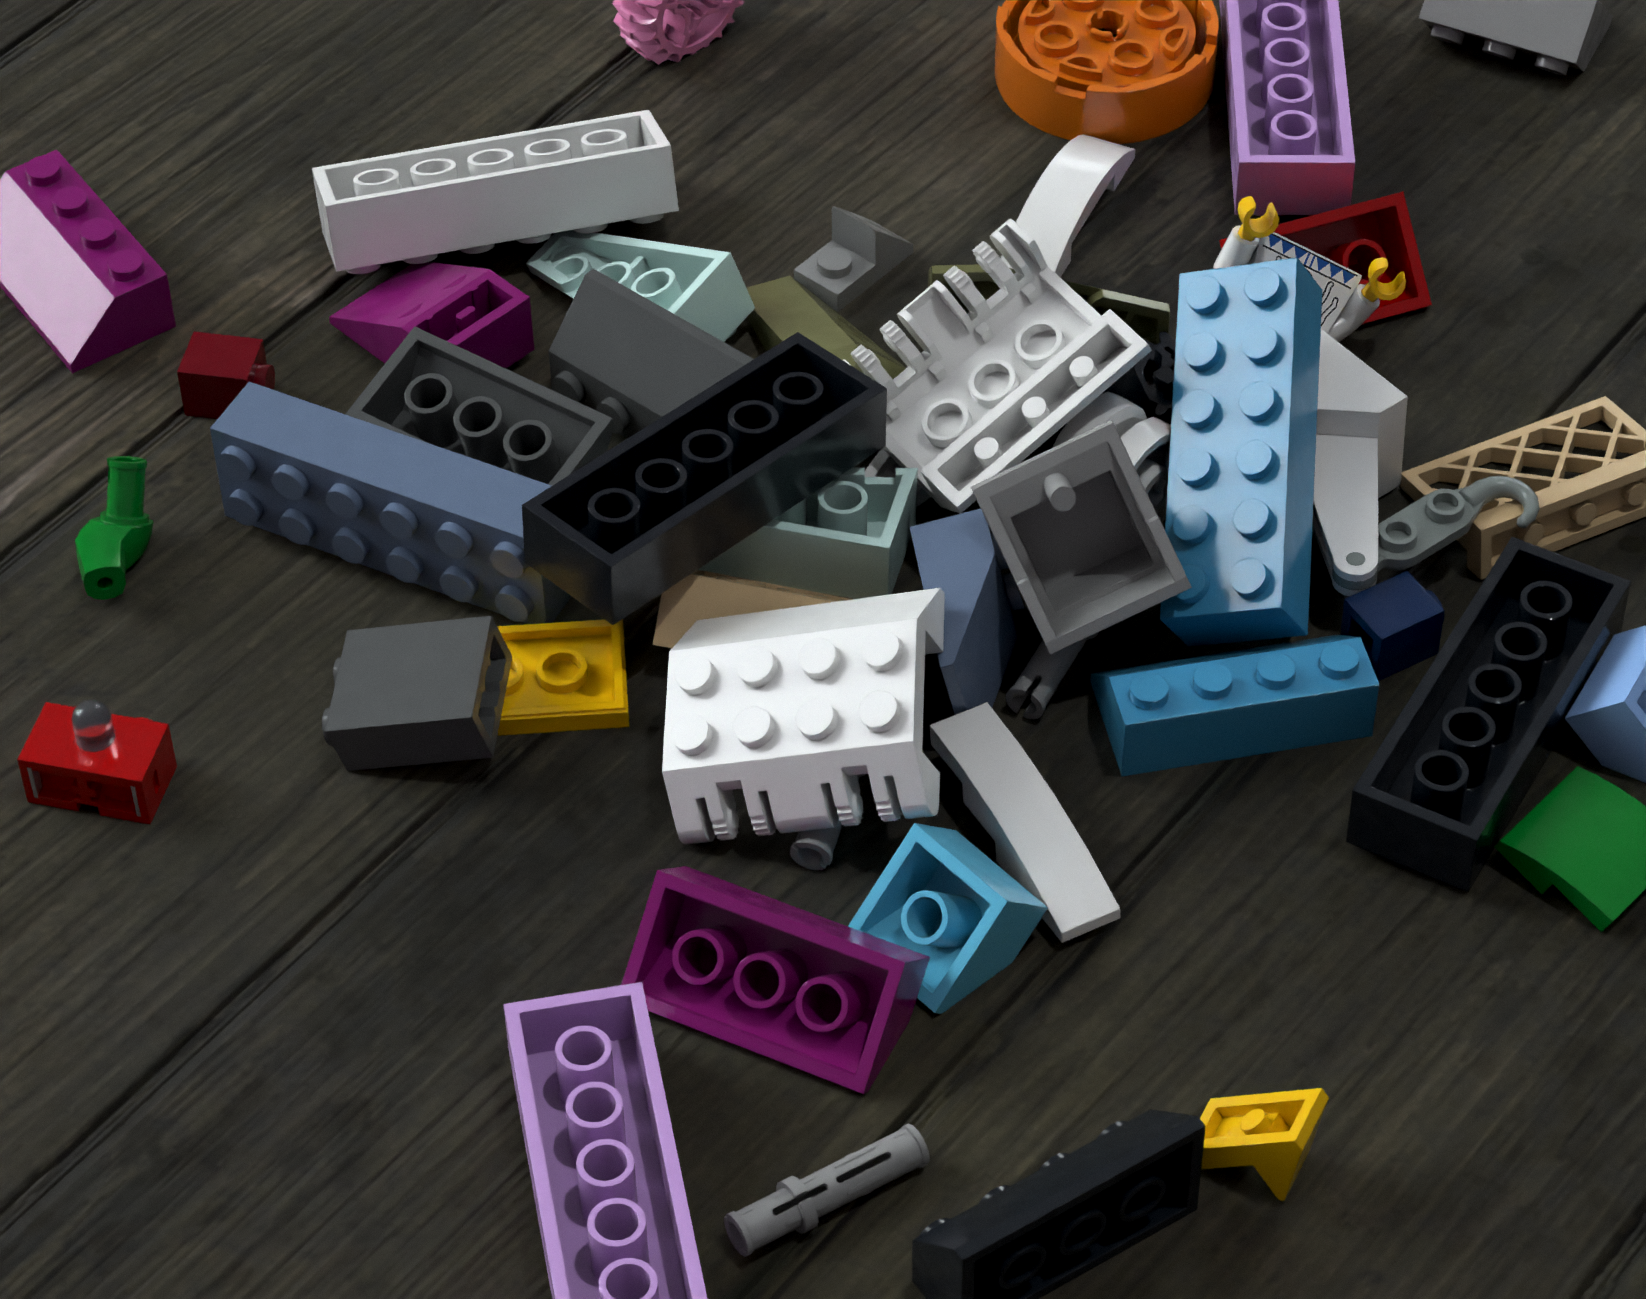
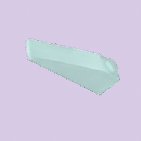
(683, 279)

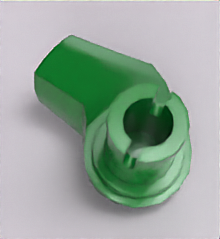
(119, 534)

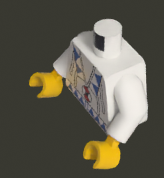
(1343, 300)

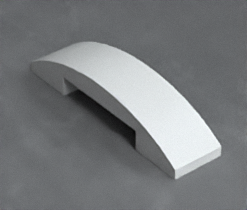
(1069, 194)

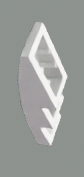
(1025, 820)

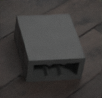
(418, 693)

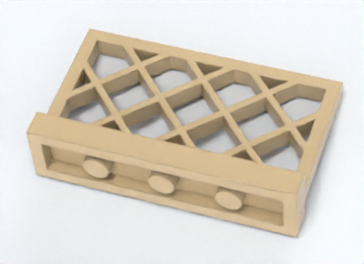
(1571, 509)

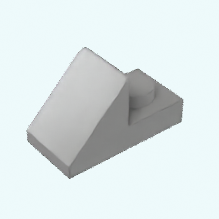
(852, 260)

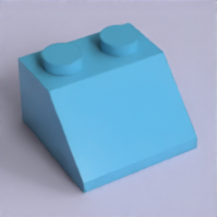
(950, 906)

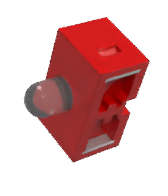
(97, 761)

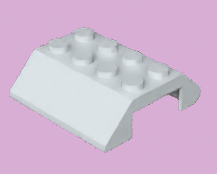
(995, 376)
(797, 711)

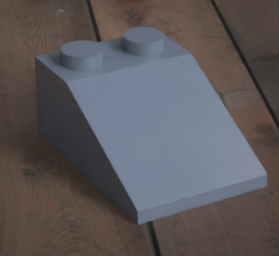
(978, 606)

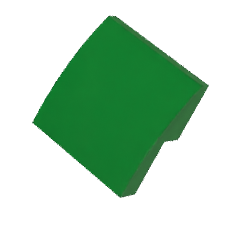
(1586, 844)

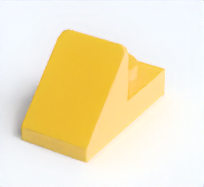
(1265, 1132)

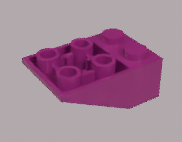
(449, 301)

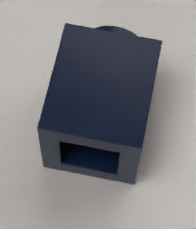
(1396, 623)

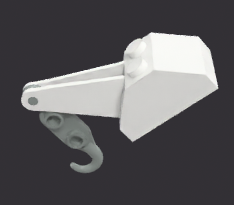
(1361, 460)

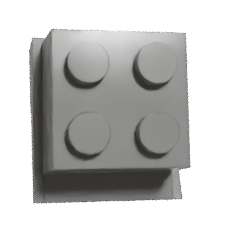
(1081, 537)

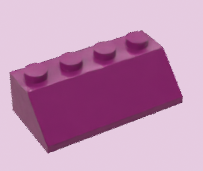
(76, 265)
(773, 977)

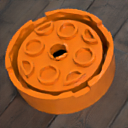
(1119, 88)

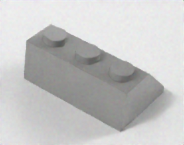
(1552, 31)

